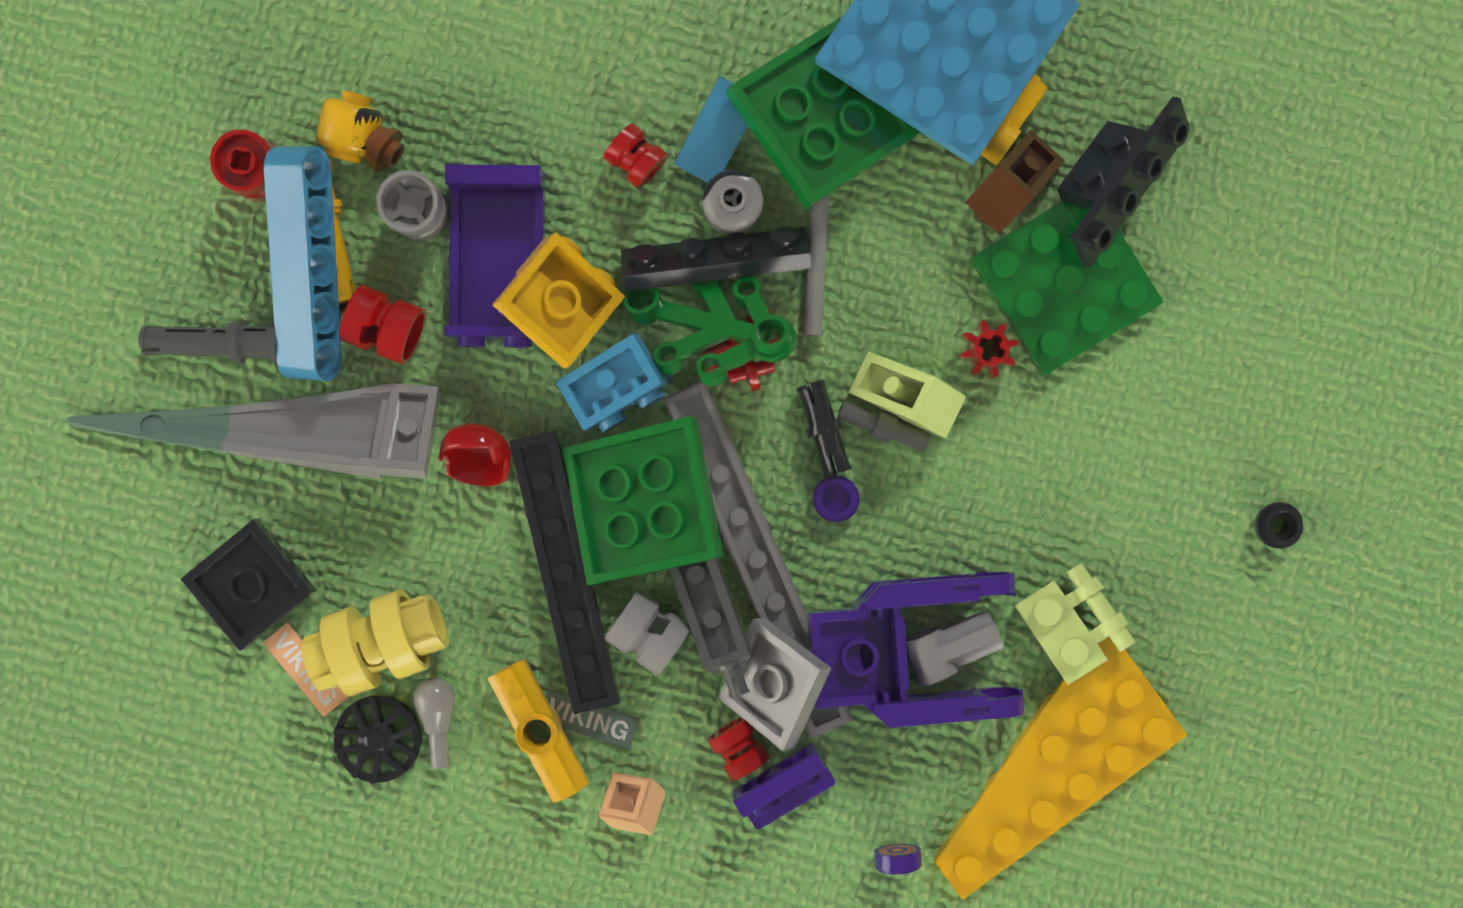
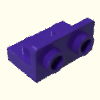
(783, 787)

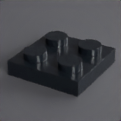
(248, 584)

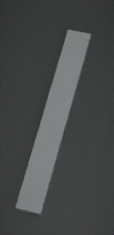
(749, 535)

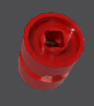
(248, 175)
(376, 322)

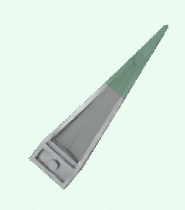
(349, 432)

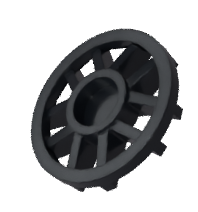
(377, 739)

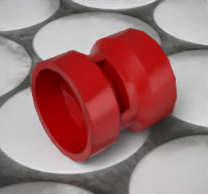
(635, 156)
(738, 748)

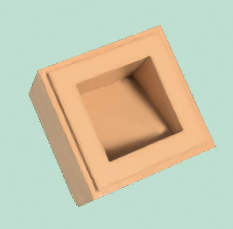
(632, 803)

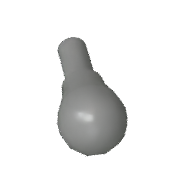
(435, 704)

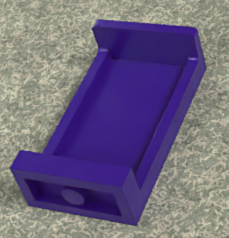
(493, 230)

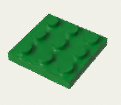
(814, 122)
(1053, 298)
(642, 501)

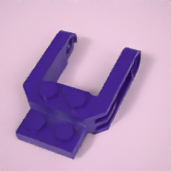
(870, 653)

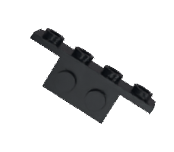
(1117, 174)

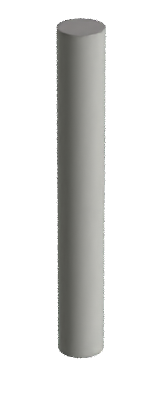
(816, 275)

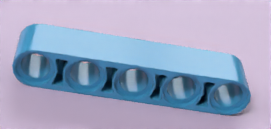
(303, 262)

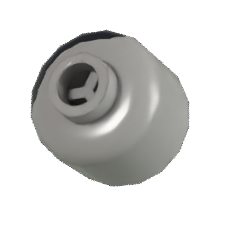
(736, 218)

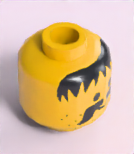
(347, 125)

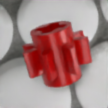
(1001, 347)

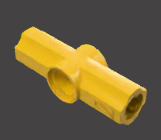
(552, 757)

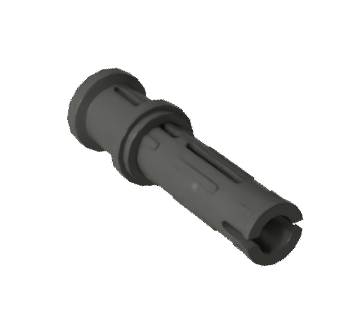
(234, 341)

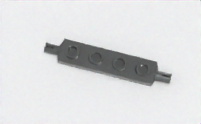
(714, 621)

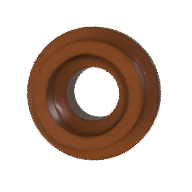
(384, 148)

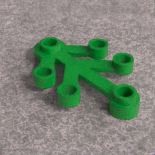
(715, 328)

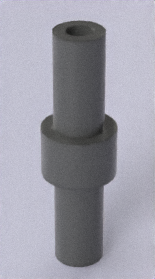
(883, 426)

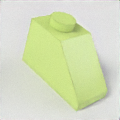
(908, 394)

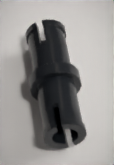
(823, 428)

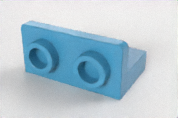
(613, 384)

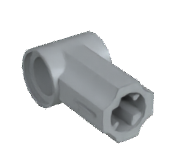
(940, 651)

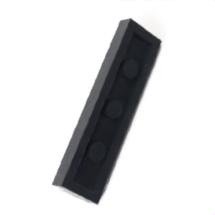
(715, 258)

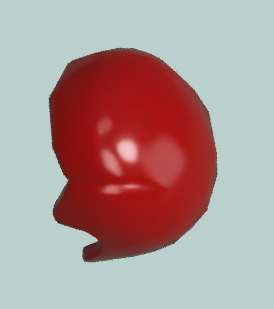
(476, 455)

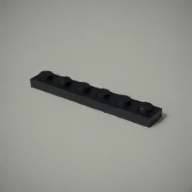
(560, 562)

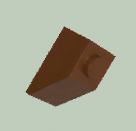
(1014, 182)

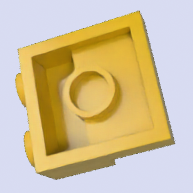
(559, 299)

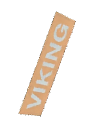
(286, 648)

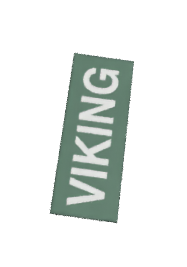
(598, 723)

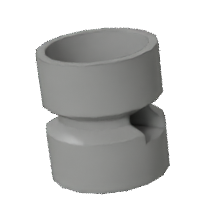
(413, 205)
(648, 632)

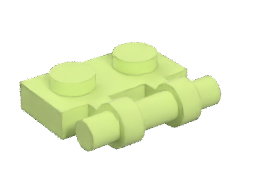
(1063, 633)

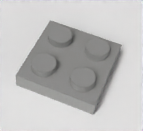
(781, 682)

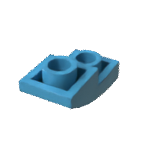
(713, 135)

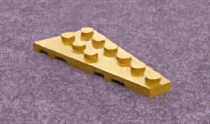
(1062, 763)

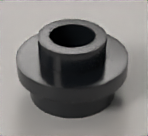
(1291, 529)

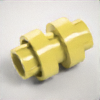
(356, 648)

